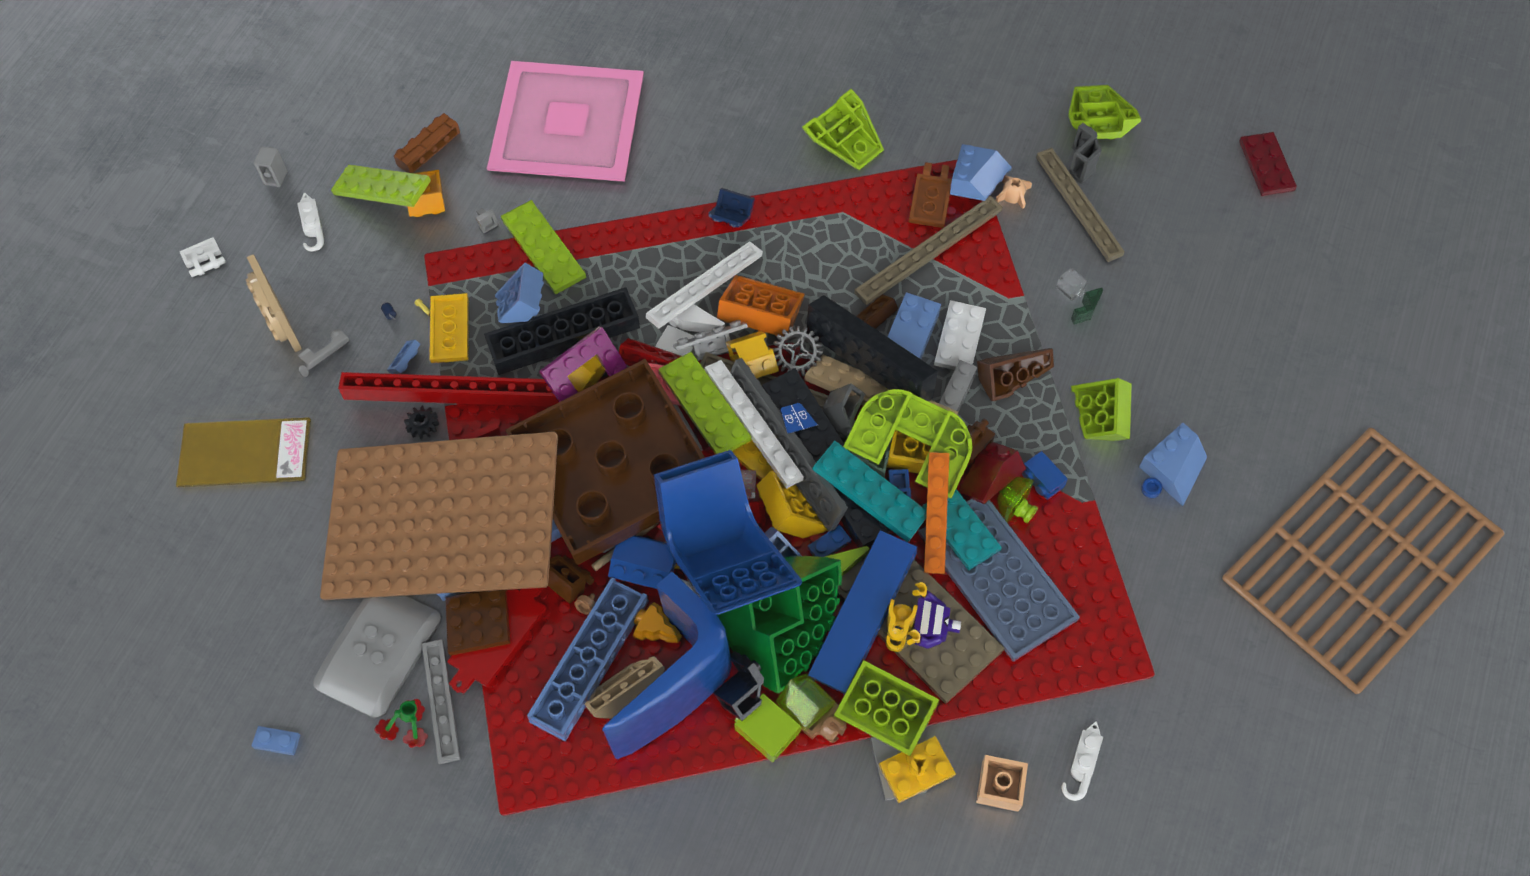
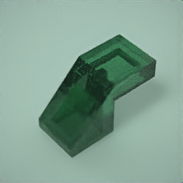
(1089, 303)

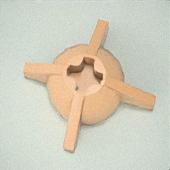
(1014, 190)

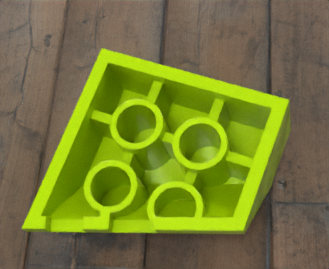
(1104, 409)

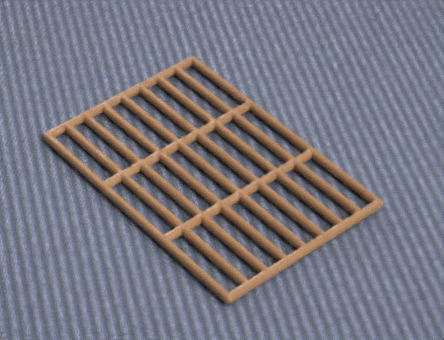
(1356, 594)

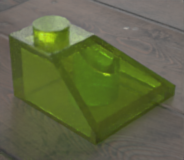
(1012, 496)

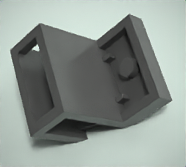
(1086, 152)
(842, 409)

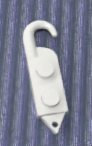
(311, 221)
(1084, 761)

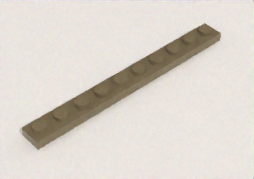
(928, 250)

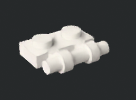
(202, 252)

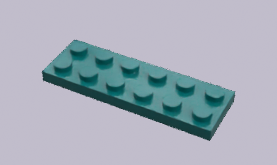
(870, 491)

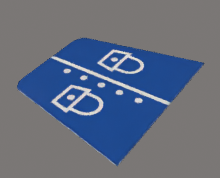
(796, 418)

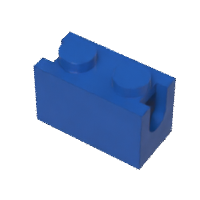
(1046, 476)

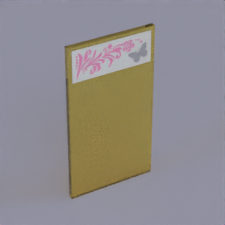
(243, 452)

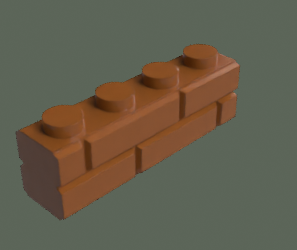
(426, 143)

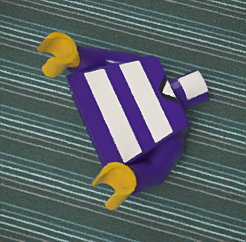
(931, 620)

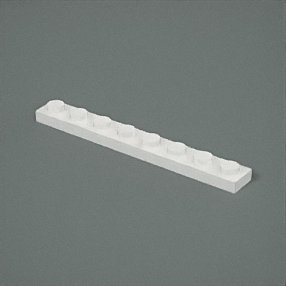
(703, 285)
(754, 424)

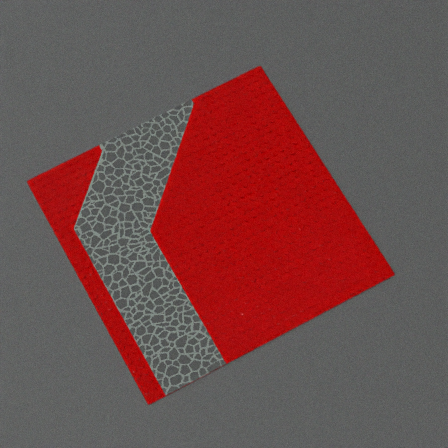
(819, 245)

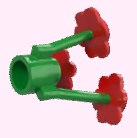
(411, 712)

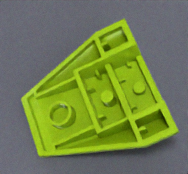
(1102, 111)
(846, 131)

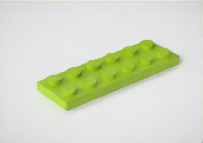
(381, 185)
(543, 247)
(704, 404)

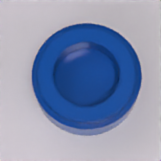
(1151, 488)

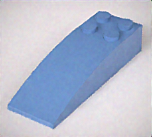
(914, 323)

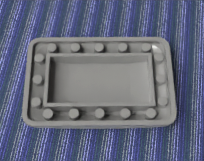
(376, 653)

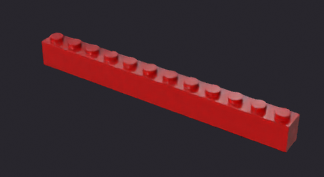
(446, 389)

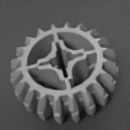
(789, 348)

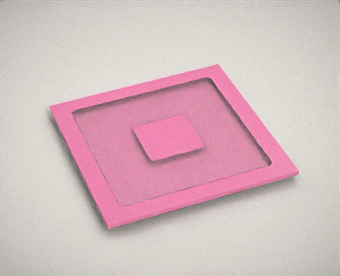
(566, 121)

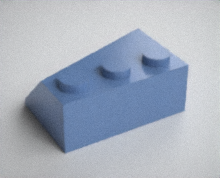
(1176, 462)

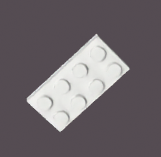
(959, 335)

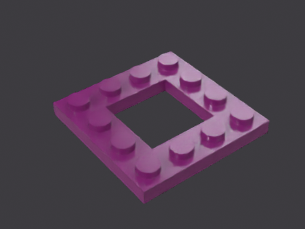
(593, 344)

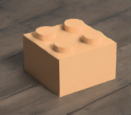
(1002, 783)

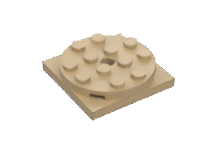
(269, 305)

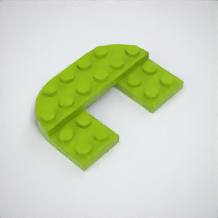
(917, 419)

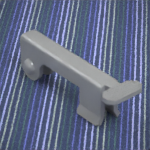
(311, 360)

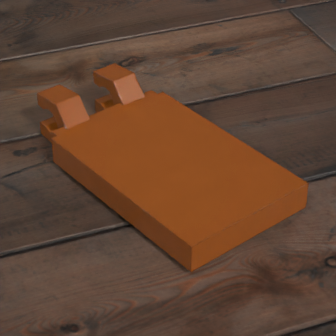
(931, 198)

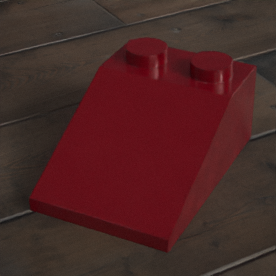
(991, 472)

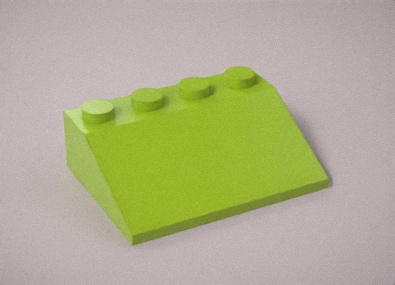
(887, 708)

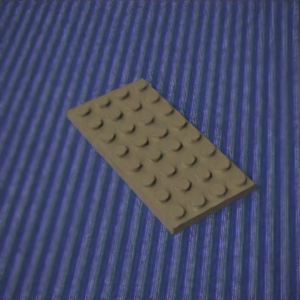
(953, 662)

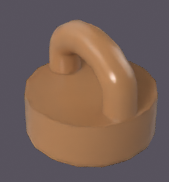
(585, 603)

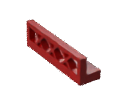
(635, 351)

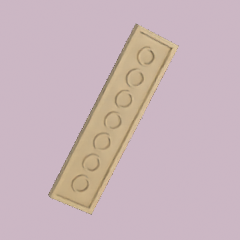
(834, 374)

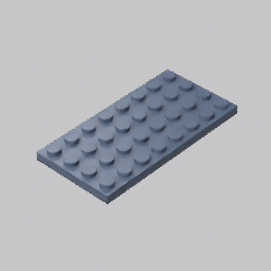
(1010, 589)

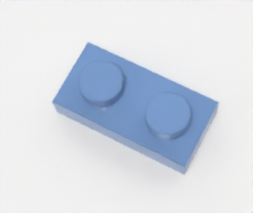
(406, 353)
(276, 740)

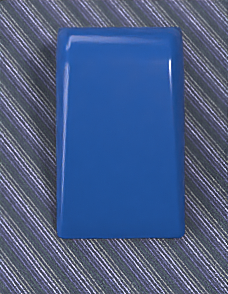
(716, 535)
(684, 683)

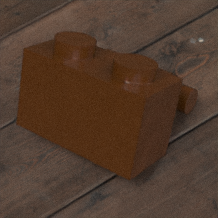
(981, 437)
(568, 578)

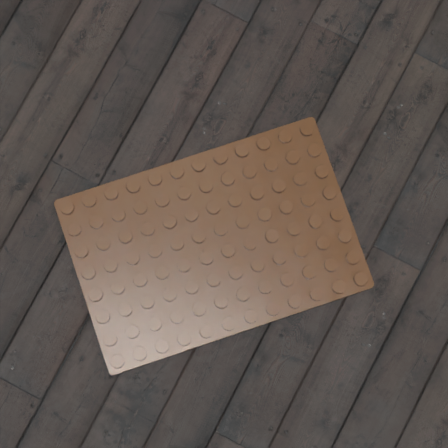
(441, 517)

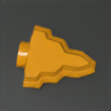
(655, 625)

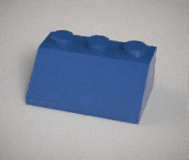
(641, 561)

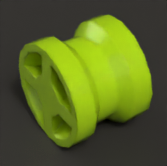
(1025, 511)

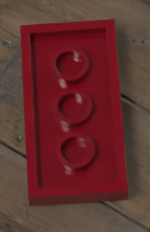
(1267, 164)

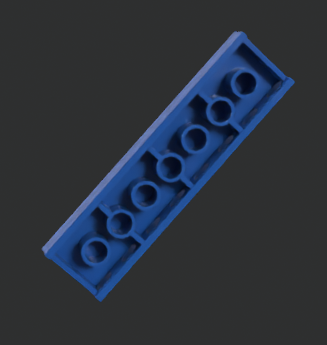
(863, 612)

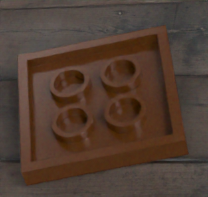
(477, 621)

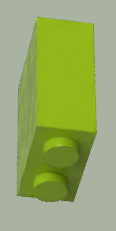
(768, 729)

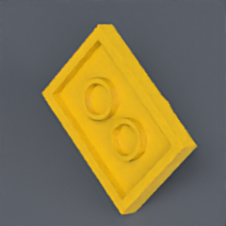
(917, 772)

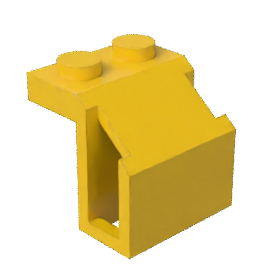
(754, 353)
(587, 374)

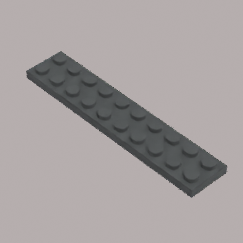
(815, 489)

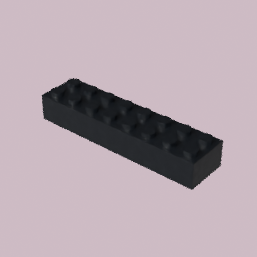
(560, 330)
(869, 349)

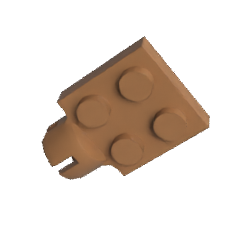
(827, 726)

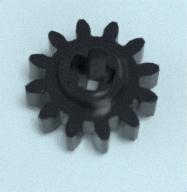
(428, 419)

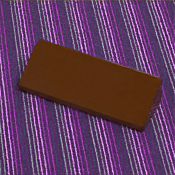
(878, 311)

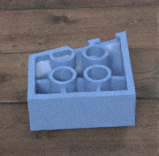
(978, 172)
(520, 295)

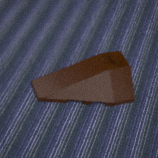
(1007, 373)

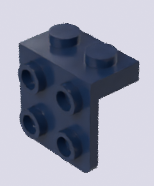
(732, 208)

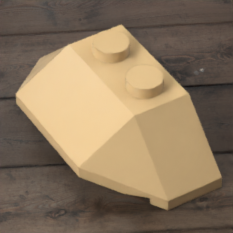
(623, 687)

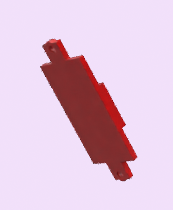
(486, 663)

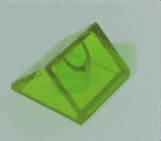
(804, 701)

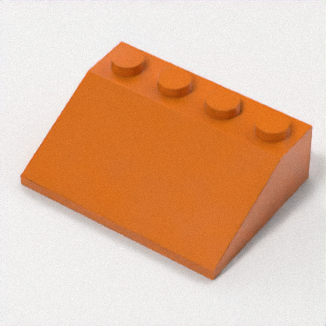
(760, 305)

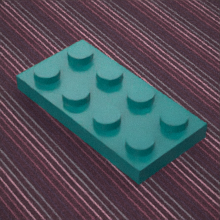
(967, 533)

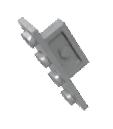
(711, 342)

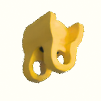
(899, 623)

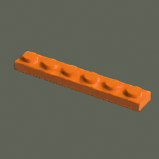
(937, 513)

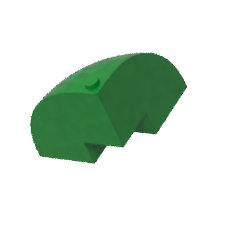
(789, 626)

